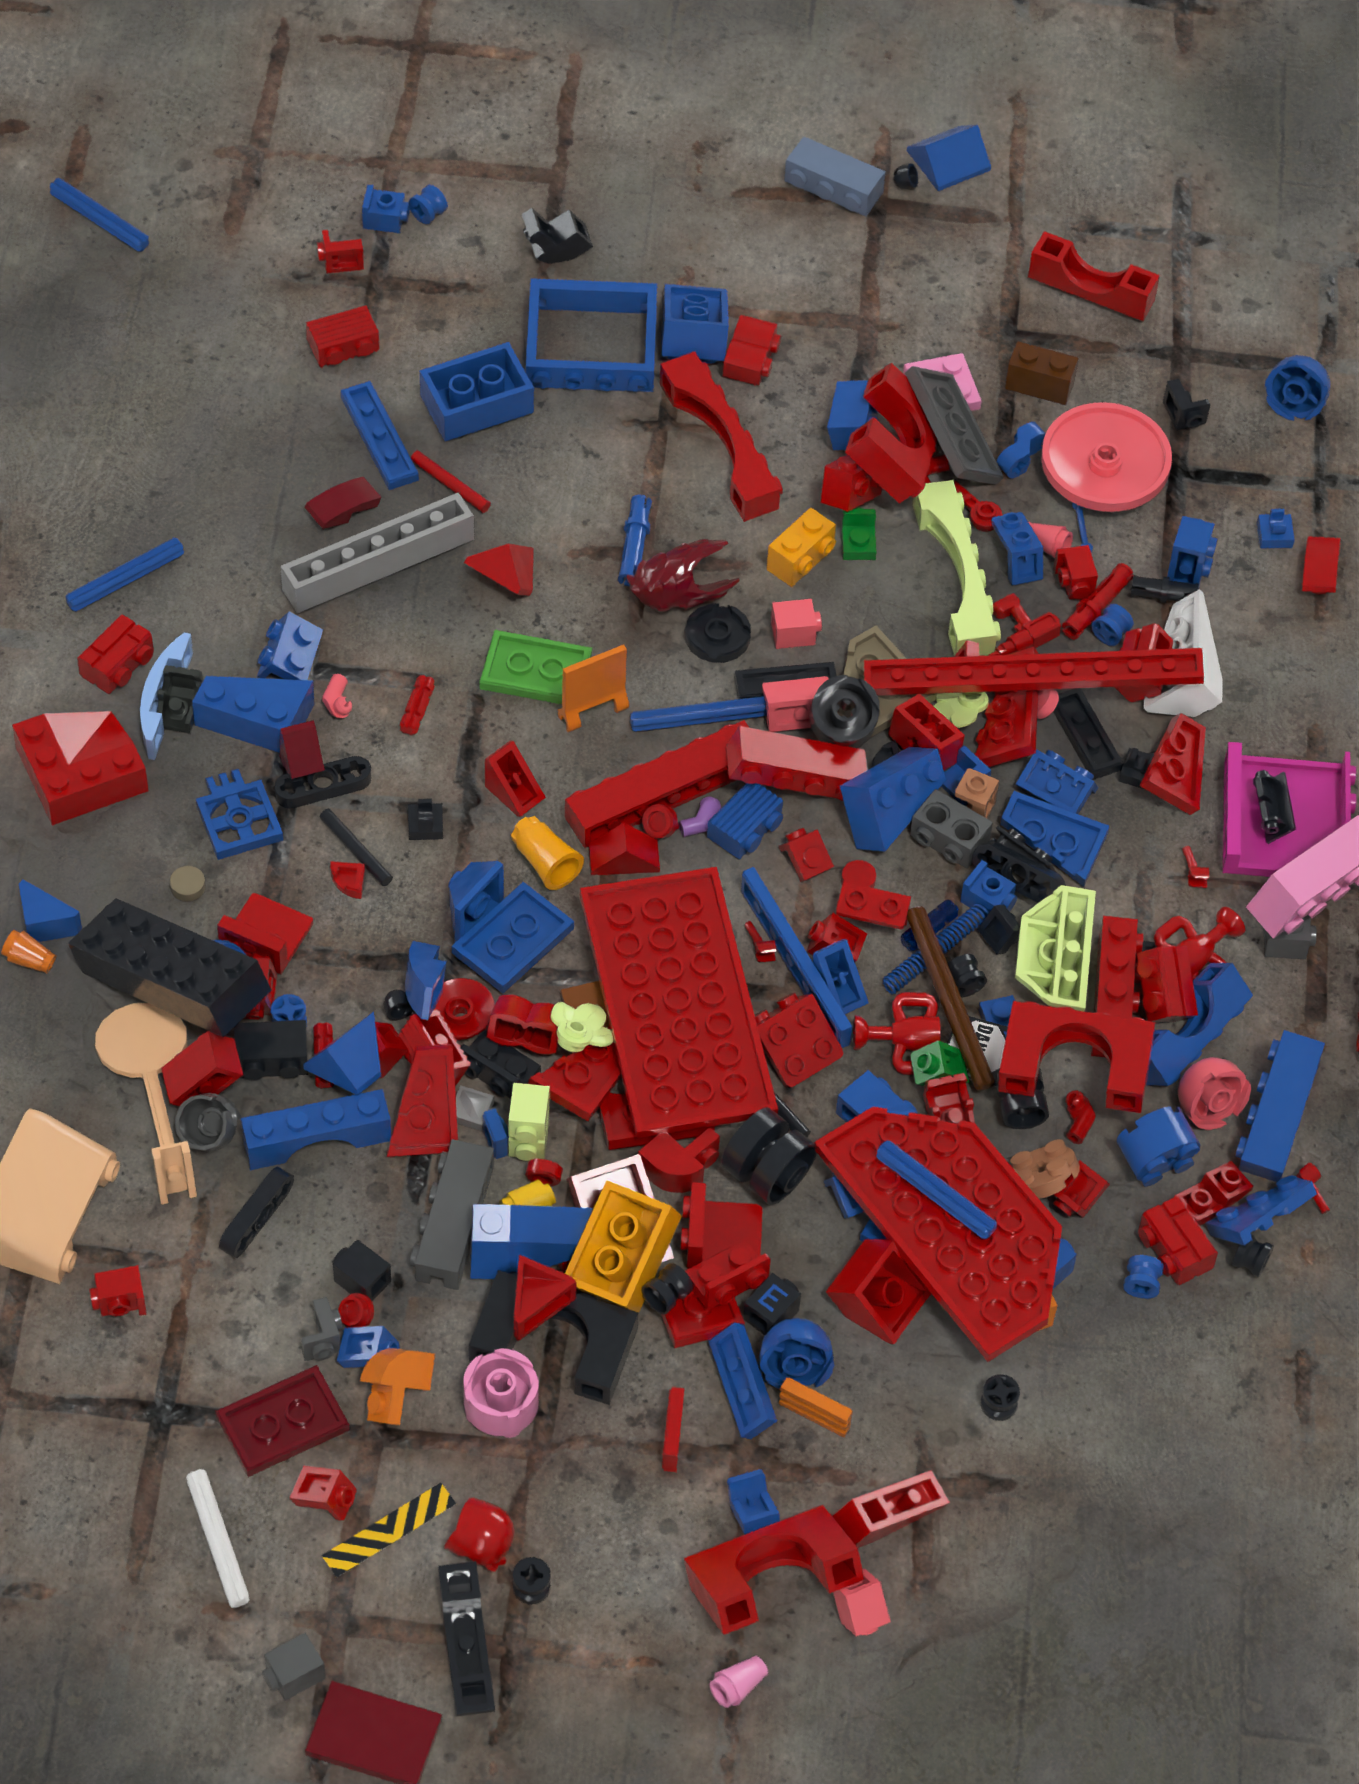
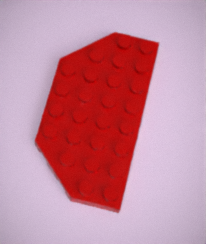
(988, 1286)

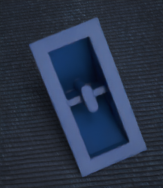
(47, 916)
(841, 975)

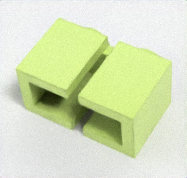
(528, 1121)

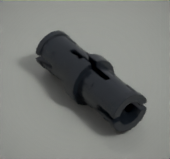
(1162, 589)

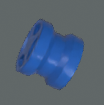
(428, 204)
(1112, 624)
(290, 1007)
(1143, 1276)

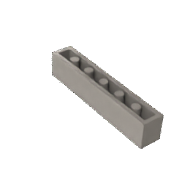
(377, 552)

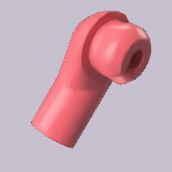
(333, 697)

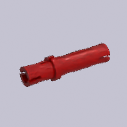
(1090, 608)

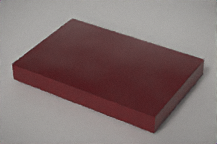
(282, 1420)
(373, 1734)

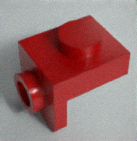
(807, 853)
(1081, 1192)

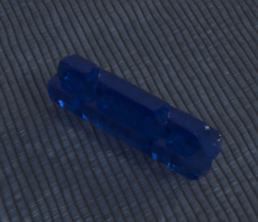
(946, 913)

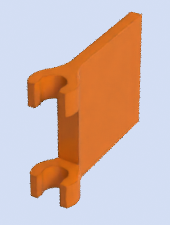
(592, 684)

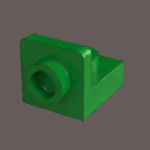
(859, 534)
(937, 1061)

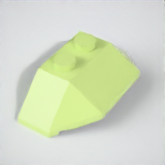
(1057, 947)

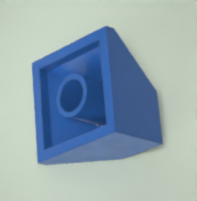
(474, 894)

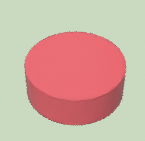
(1047, 702)

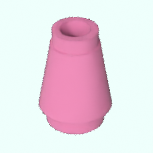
(737, 1681)

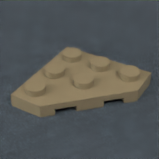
(876, 646)

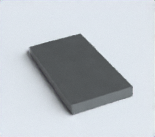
(954, 425)

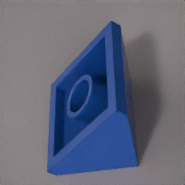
(951, 156)

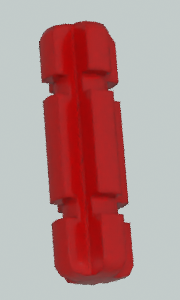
(417, 705)
(322, 1037)

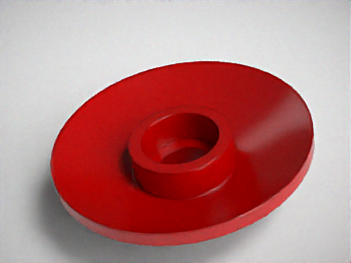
(465, 997)

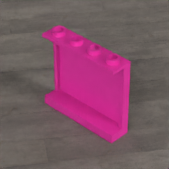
(1319, 803)

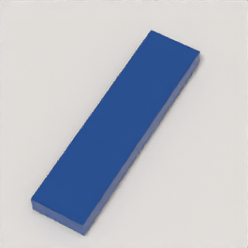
(379, 435)

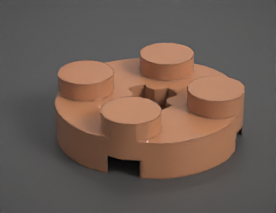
(1046, 1167)

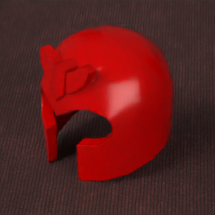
(482, 1534)

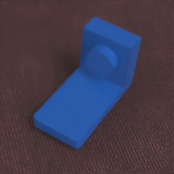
(1023, 547)

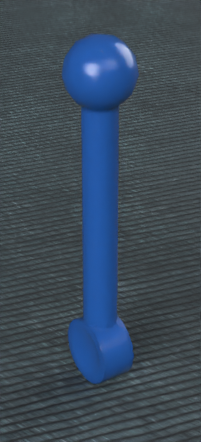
(1082, 528)

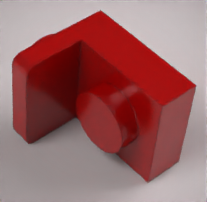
(340, 255)
(833, 930)
(324, 1490)

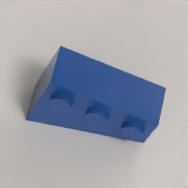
(252, 707)
(889, 794)

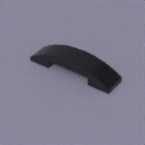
(466, 1639)

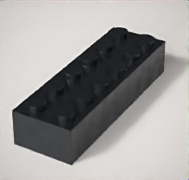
(170, 967)

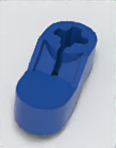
(1016, 457)

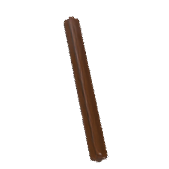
(950, 998)

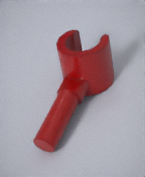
(1196, 875)
(764, 950)
(1311, 1173)

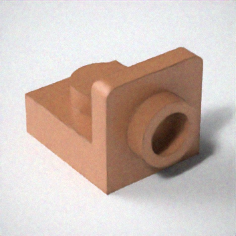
(978, 791)

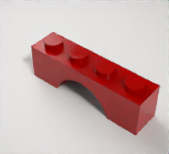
(1060, 266)

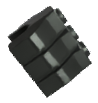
(177, 696)

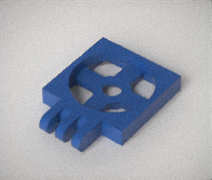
(231, 794)

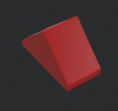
(512, 780)
(624, 852)

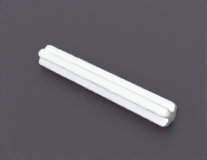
(217, 1538)

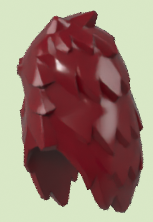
(668, 577)

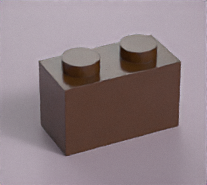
(1041, 373)

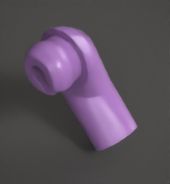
(699, 824)

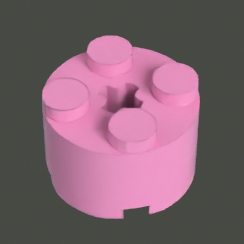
(501, 1393)

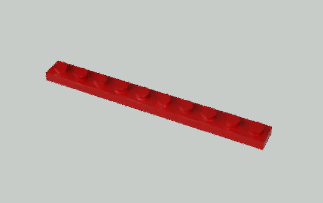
(1035, 671)

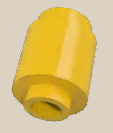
(530, 1194)

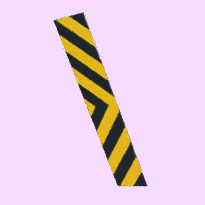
(388, 1529)

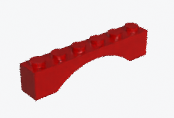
(692, 389)

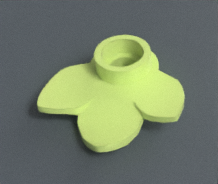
(961, 708)
(580, 1026)

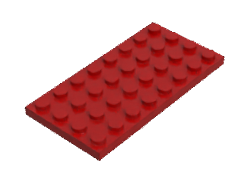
(677, 1002)

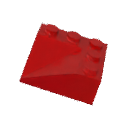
(79, 762)

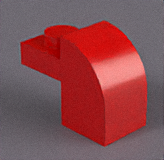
(676, 1167)

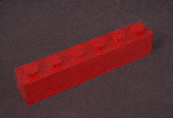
(667, 780)

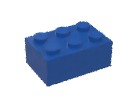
(476, 391)

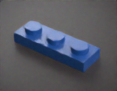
(742, 1381)

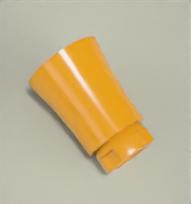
(547, 853)

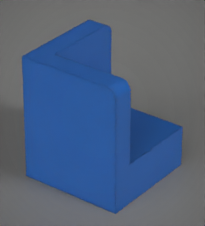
(953, 775)

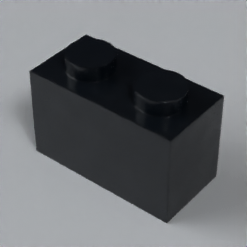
(272, 1048)

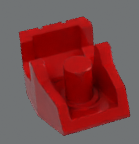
(949, 1099)

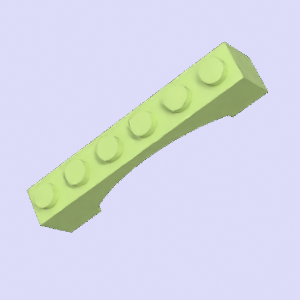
(941, 513)

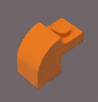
(390, 1374)

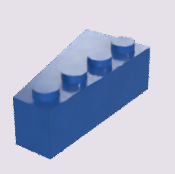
(1281, 1105)

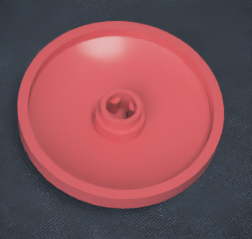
(1106, 457)

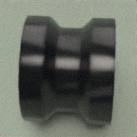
(966, 975)
(1253, 1256)
(1004, 1389)
(531, 1590)

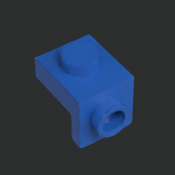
(751, 1501)

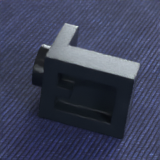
(1181, 408)

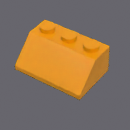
(622, 1246)

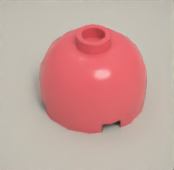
(1213, 1092)

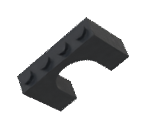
(605, 1327)

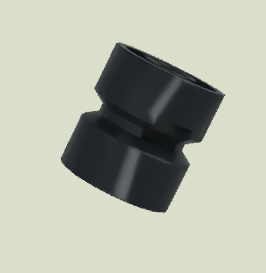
(1022, 1110)

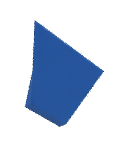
(350, 1059)

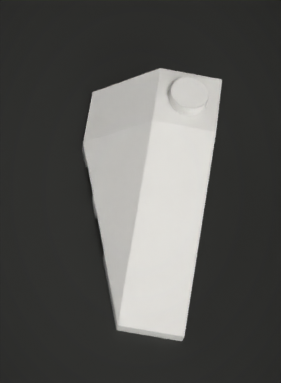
(1190, 628)

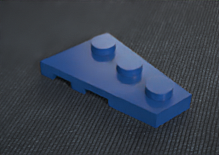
(1063, 835)
(1238, 1222)

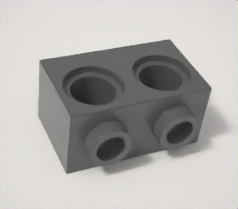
(954, 824)

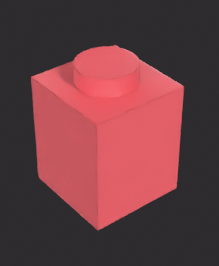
(795, 623)
(862, 1606)

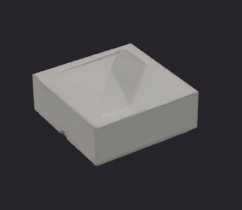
(471, 1107)

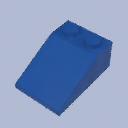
(695, 322)

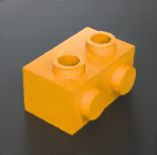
(801, 547)

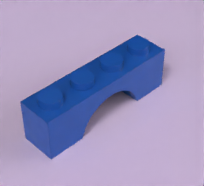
(1219, 998)
(278, 1134)

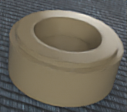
(187, 883)

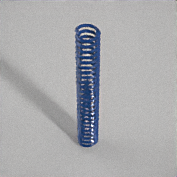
(949, 929)

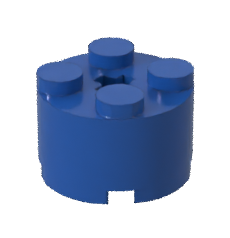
(1159, 1145)

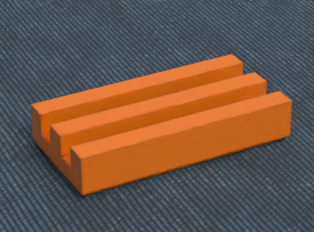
(815, 1407)

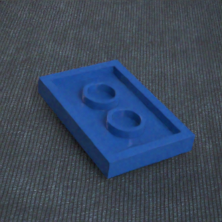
(513, 937)

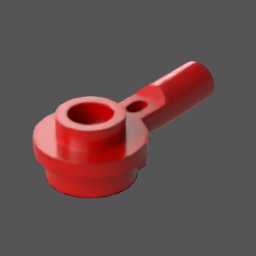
(980, 511)

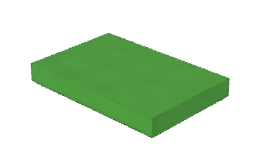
(529, 665)

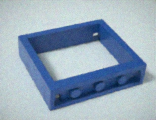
(593, 297)

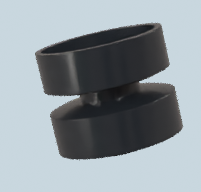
(769, 1156)

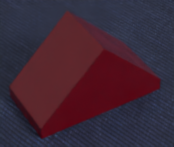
(300, 749)

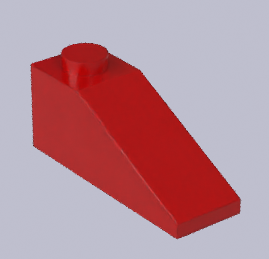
(890, 1508)

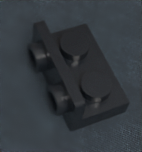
(498, 1065)

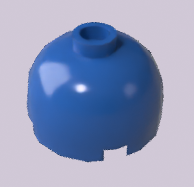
(1298, 387)
(796, 1351)

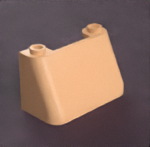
(45, 1193)

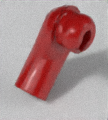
(1081, 1114)

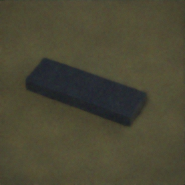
(750, 681)
(1087, 734)

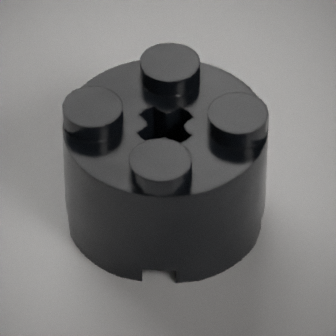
(850, 695)

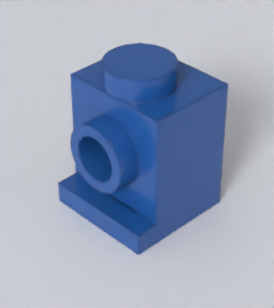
(384, 210)
(988, 889)

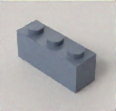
(834, 176)

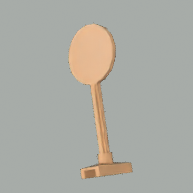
(138, 1044)

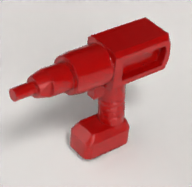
(1028, 632)

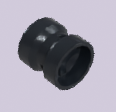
(667, 1288)

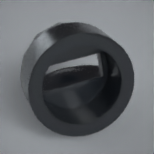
(906, 176)
(397, 1005)

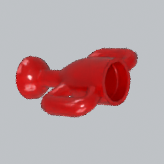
(1201, 946)
(905, 1032)

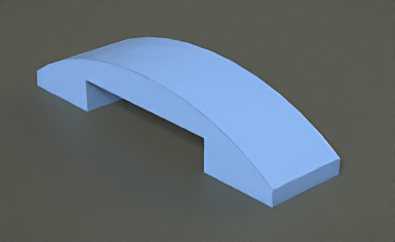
(178, 655)

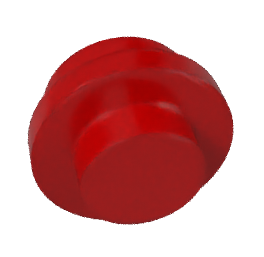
(356, 1310)

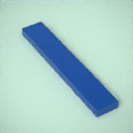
(794, 953)

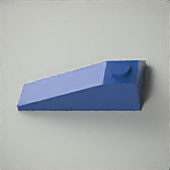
(535, 1232)

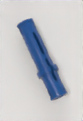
(636, 531)

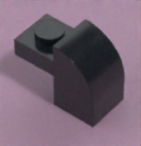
(558, 239)

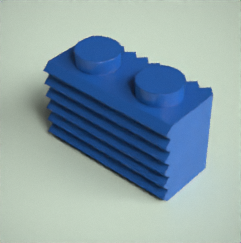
(745, 819)

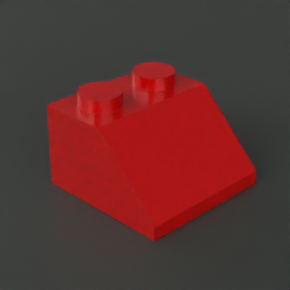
(879, 1290)

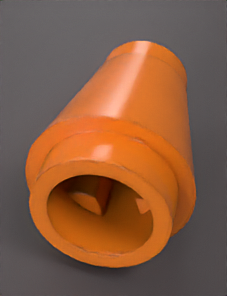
(27, 952)

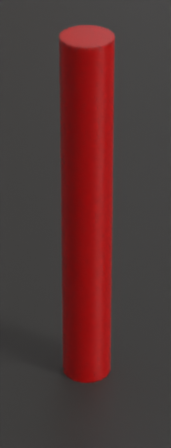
(450, 481)

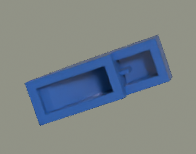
(424, 978)

